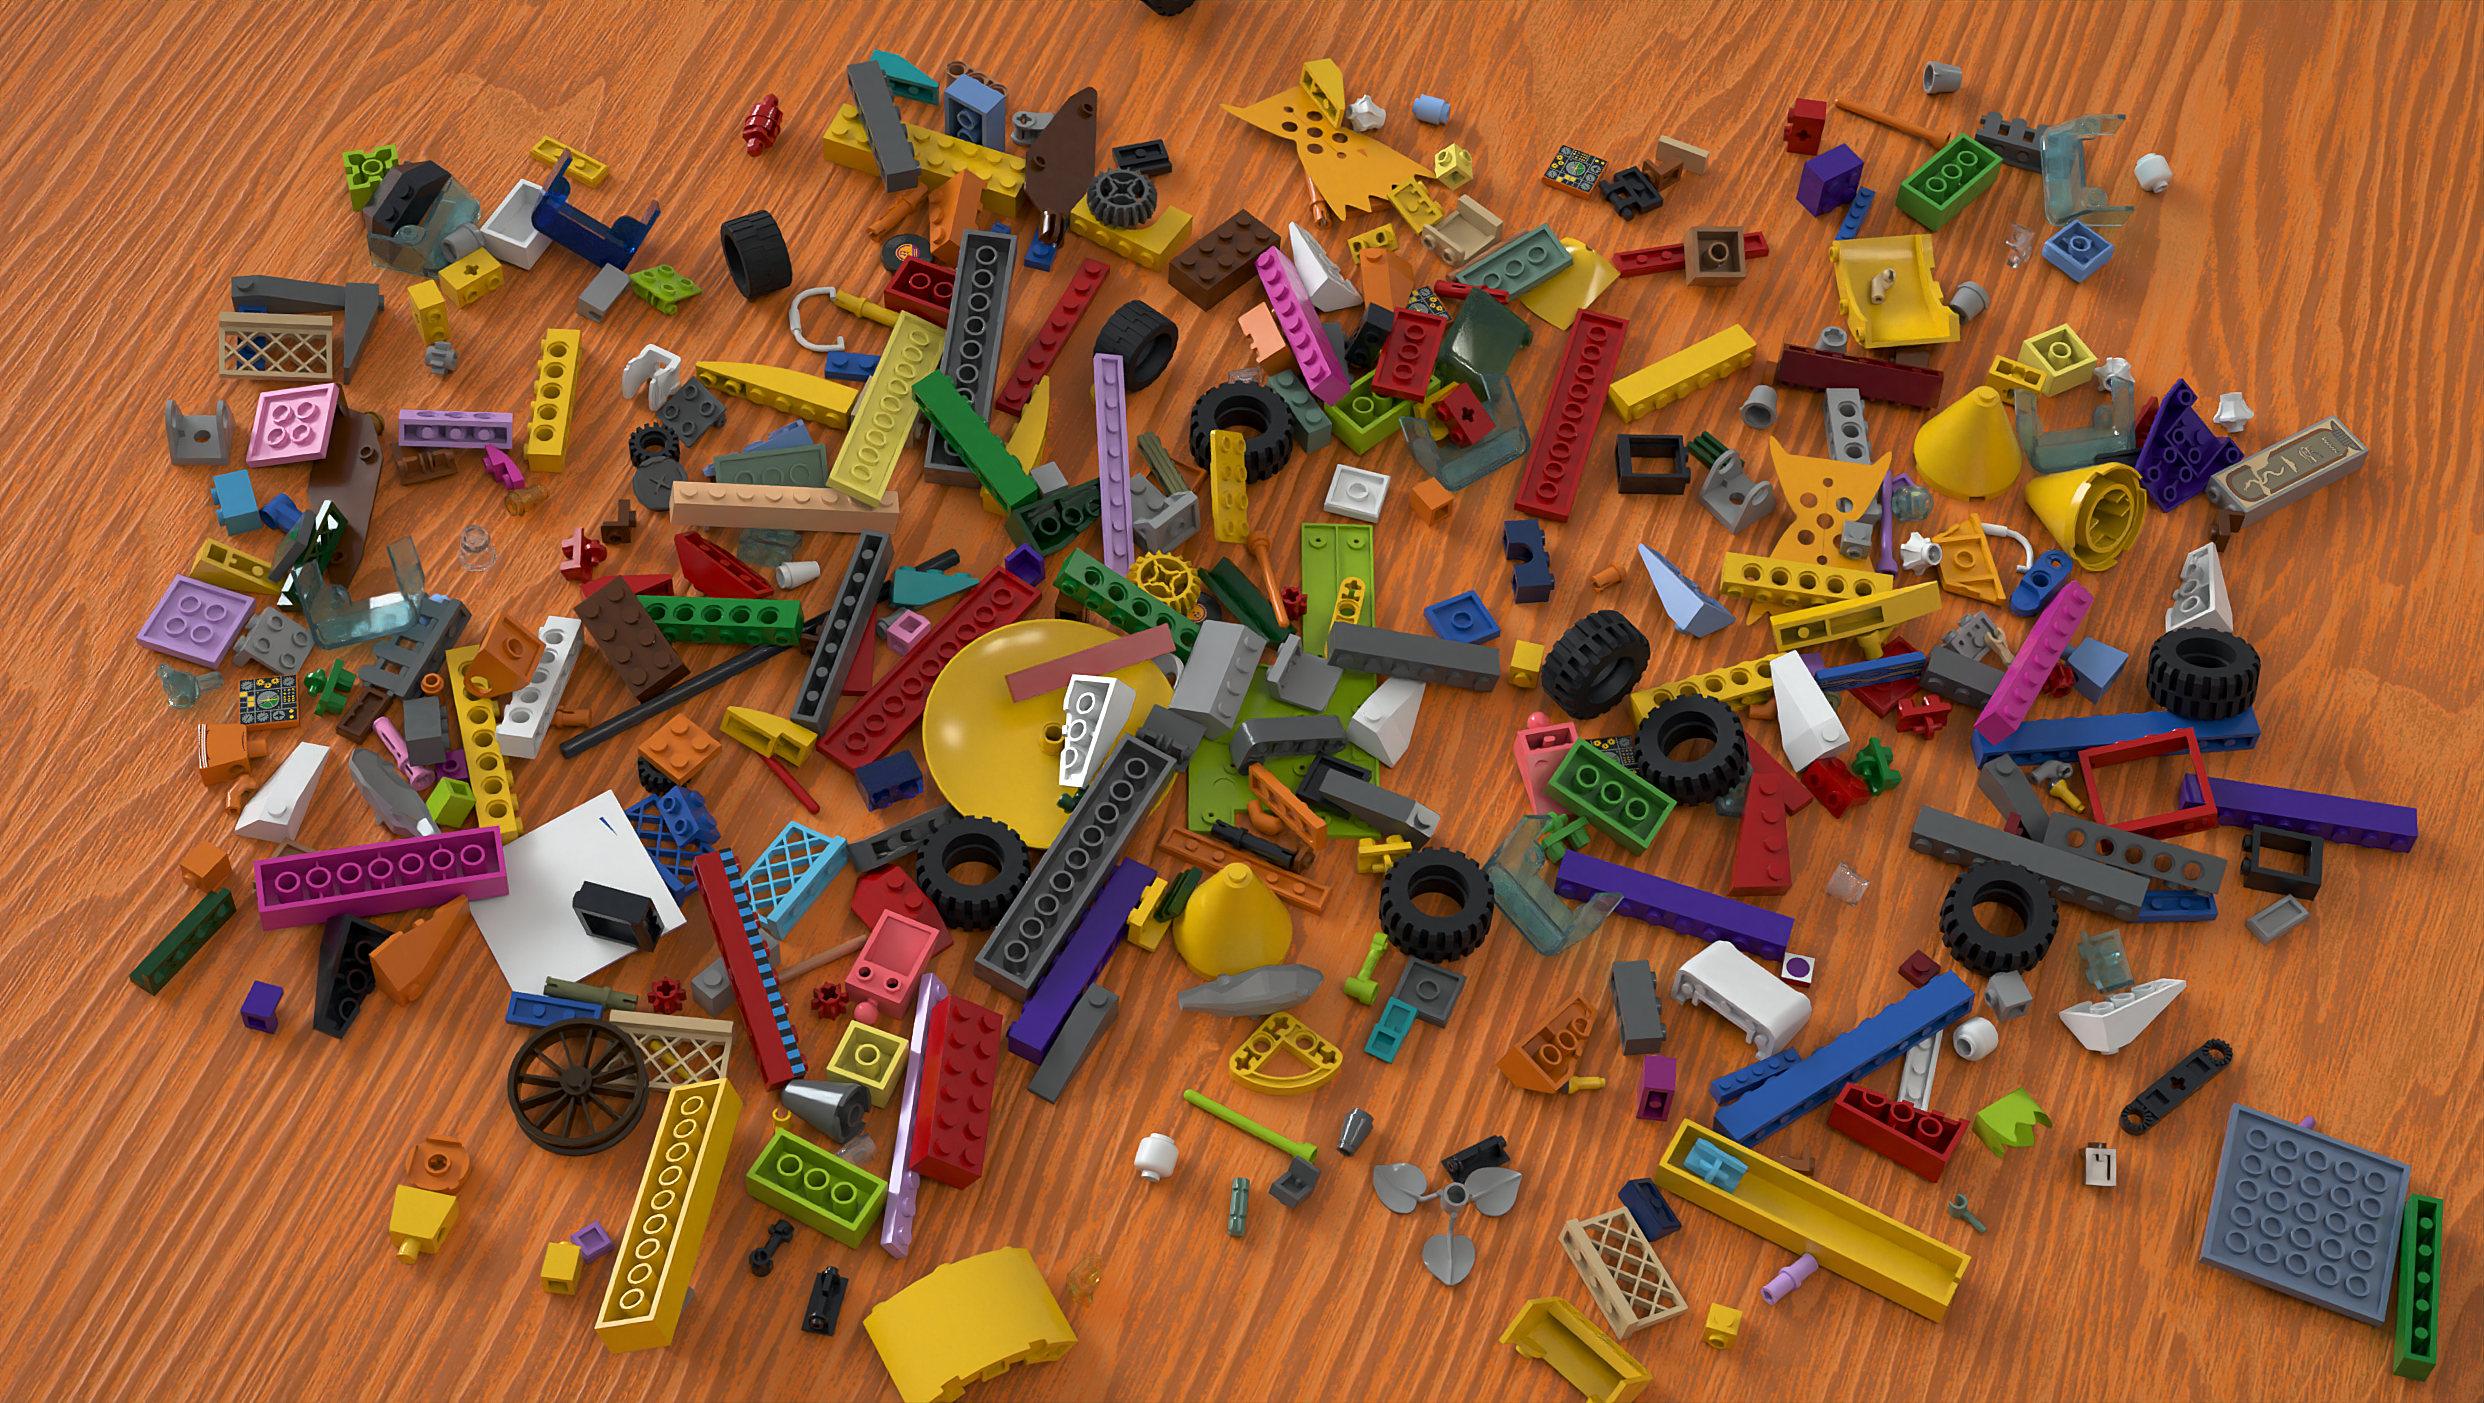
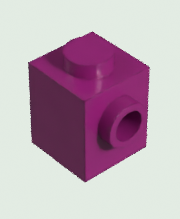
(454, 767)

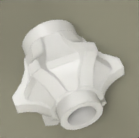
(1365, 114)
(2113, 367)
(2233, 412)
(1920, 553)

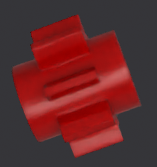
(1294, 602)
(2059, 681)
(667, 996)
(829, 1001)

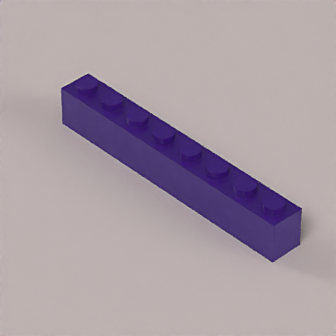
(2306, 813)
(1676, 906)
(1080, 962)

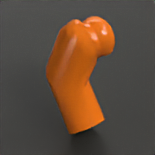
(235, 791)

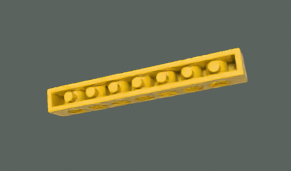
(482, 749)

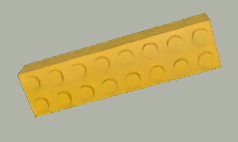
(939, 159)

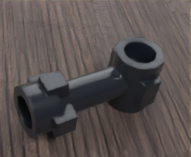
(761, 1257)

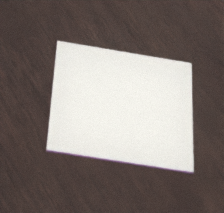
(535, 925)

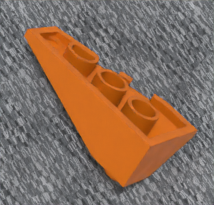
(1385, 278)
(409, 960)
(1550, 1051)

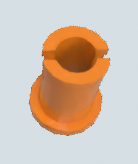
(1608, 577)
(433, 686)

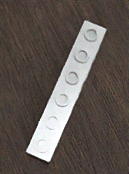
(534, 706)

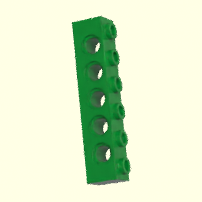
(1122, 601)
(726, 619)

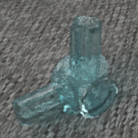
(184, 687)

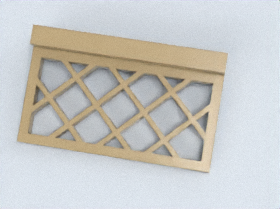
(275, 326)
(679, 1030)
(1599, 1275)

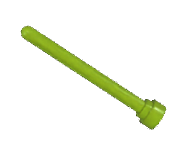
(1305, 1150)

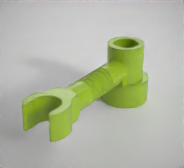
(1361, 986)

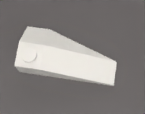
(1319, 274)
(1805, 716)
(1094, 718)
(284, 799)

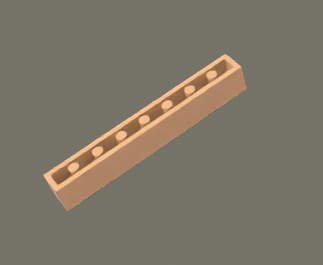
(779, 508)

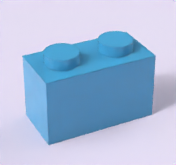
(237, 502)

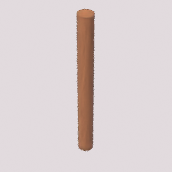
(1451, 277)
(822, 959)

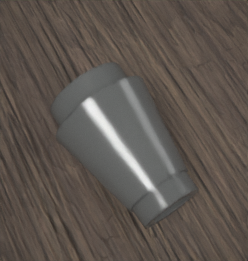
(1354, 1131)

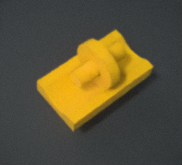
(1376, 238)
(1381, 857)

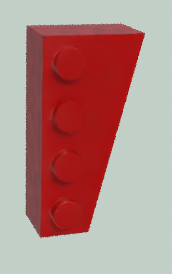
(1762, 849)
(1898, 1130)

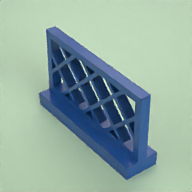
(675, 887)

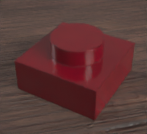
(2012, 824)
(1919, 969)

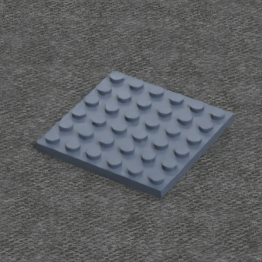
(2306, 1214)

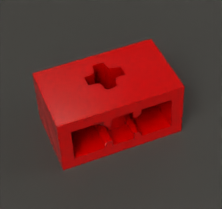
(1805, 126)
(1474, 422)

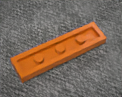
(1287, 806)

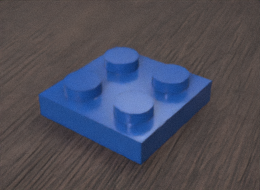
(1462, 619)

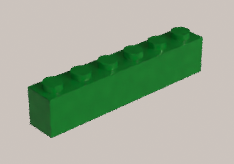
(974, 442)
(2418, 1288)

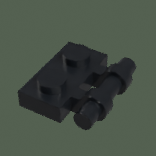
(1636, 188)

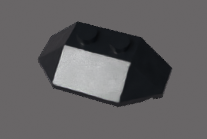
(404, 197)

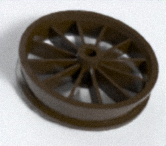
(578, 1086)

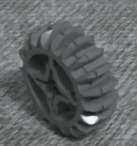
(1121, 205)

